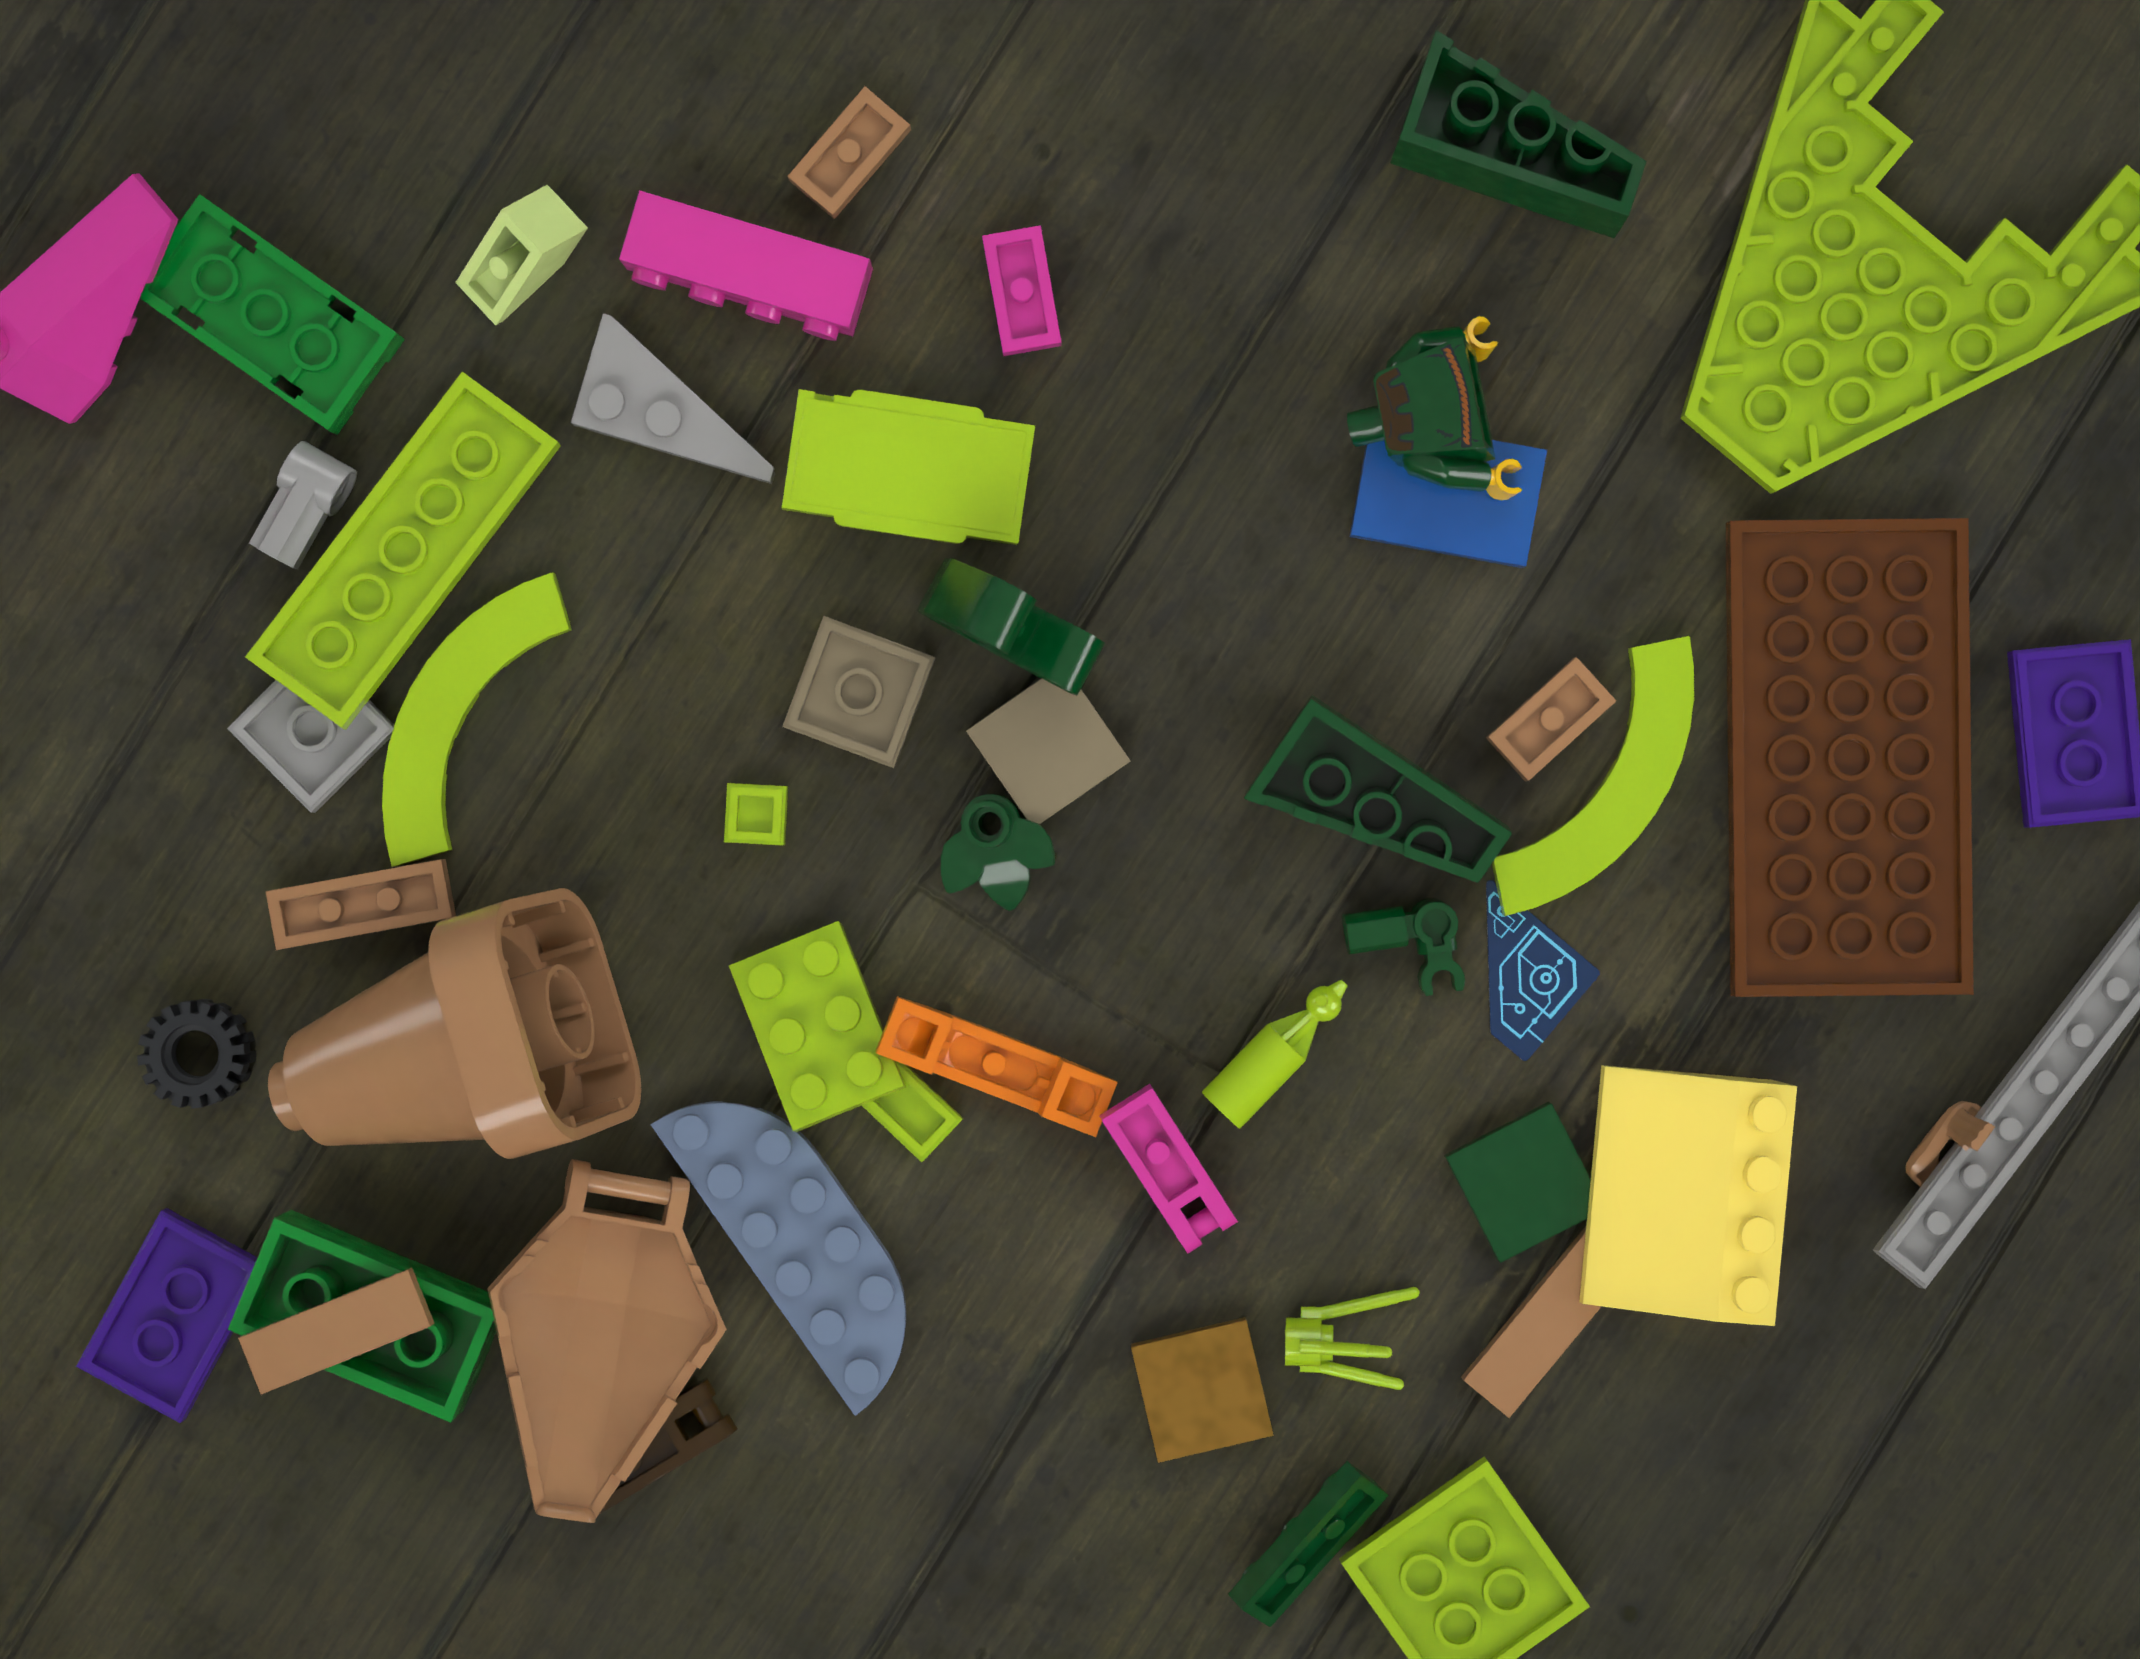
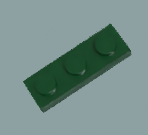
(1307, 1544)

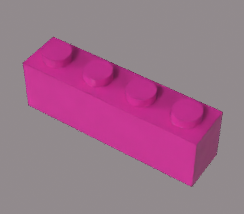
(746, 265)

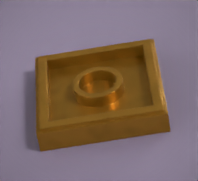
(1201, 1389)

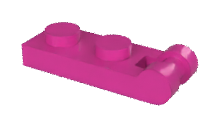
(1167, 1166)

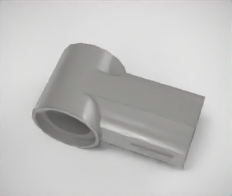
(309, 491)

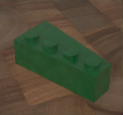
(1361, 787)

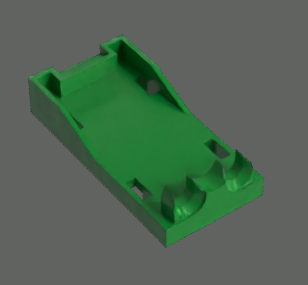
(269, 315)

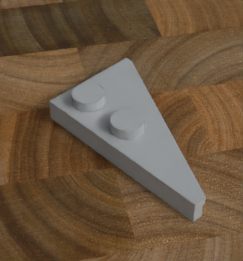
(644, 403)

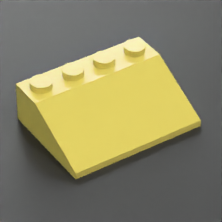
(1688, 1194)

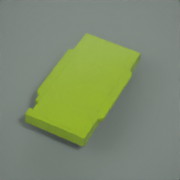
(908, 467)

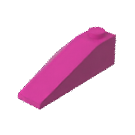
(79, 302)

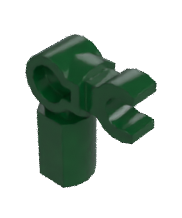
(1429, 922)

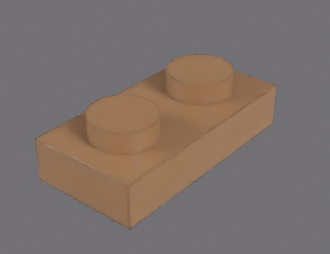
(849, 152)
(1551, 719)

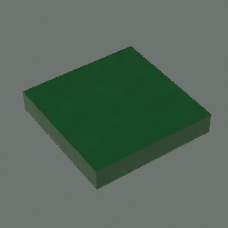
(1523, 1181)

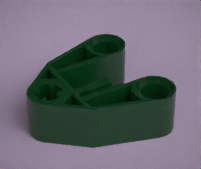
(1010, 625)

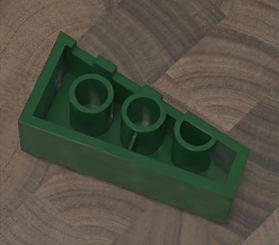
(1513, 146)

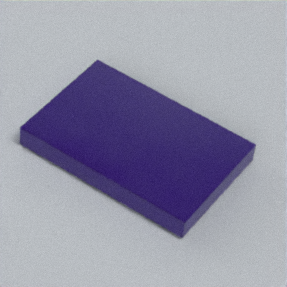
(2076, 732)
(170, 1316)

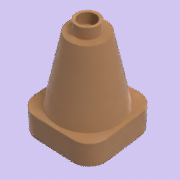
(484, 1037)

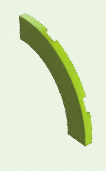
(441, 701)
(1627, 796)

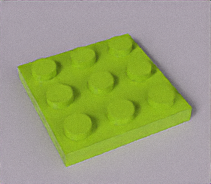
(1464, 1574)

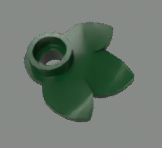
(997, 860)

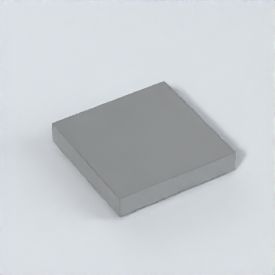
(306, 747)

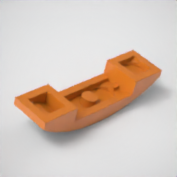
(996, 1065)

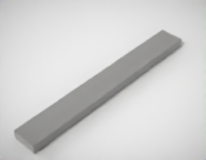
(2020, 1110)

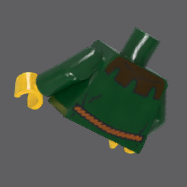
(1436, 412)

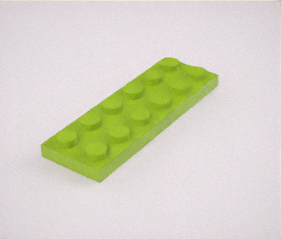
(403, 551)

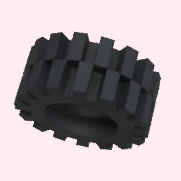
(164, 1068)

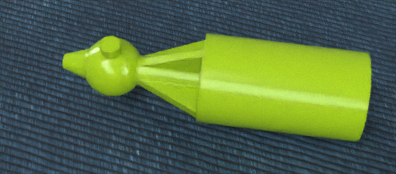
(1272, 1057)

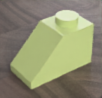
(520, 253)

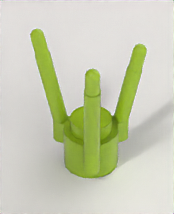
(1312, 1344)

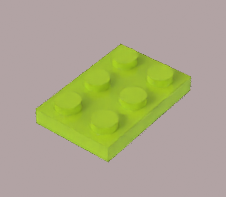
(816, 1026)

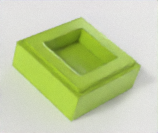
(756, 814)

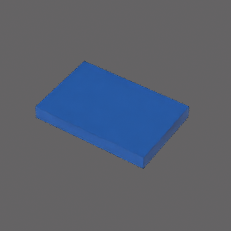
(1442, 520)

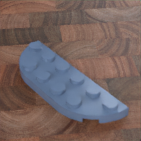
(797, 1238)

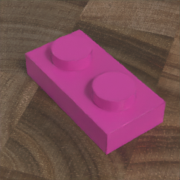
(1022, 290)

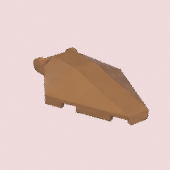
(600, 1337)

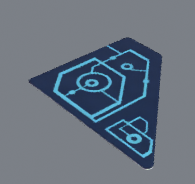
(1531, 977)

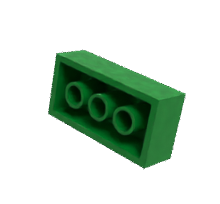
(314, 1263)

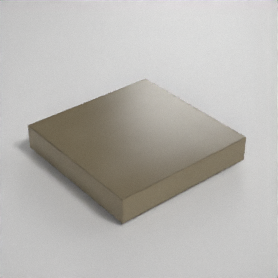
(859, 692)
(1047, 748)

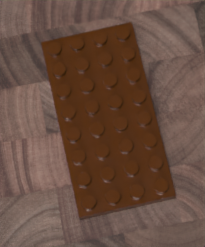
(1849, 757)

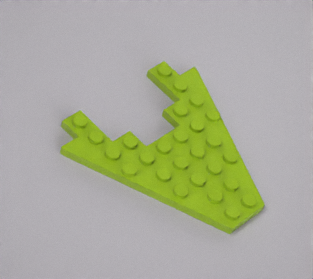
(1844, 306)

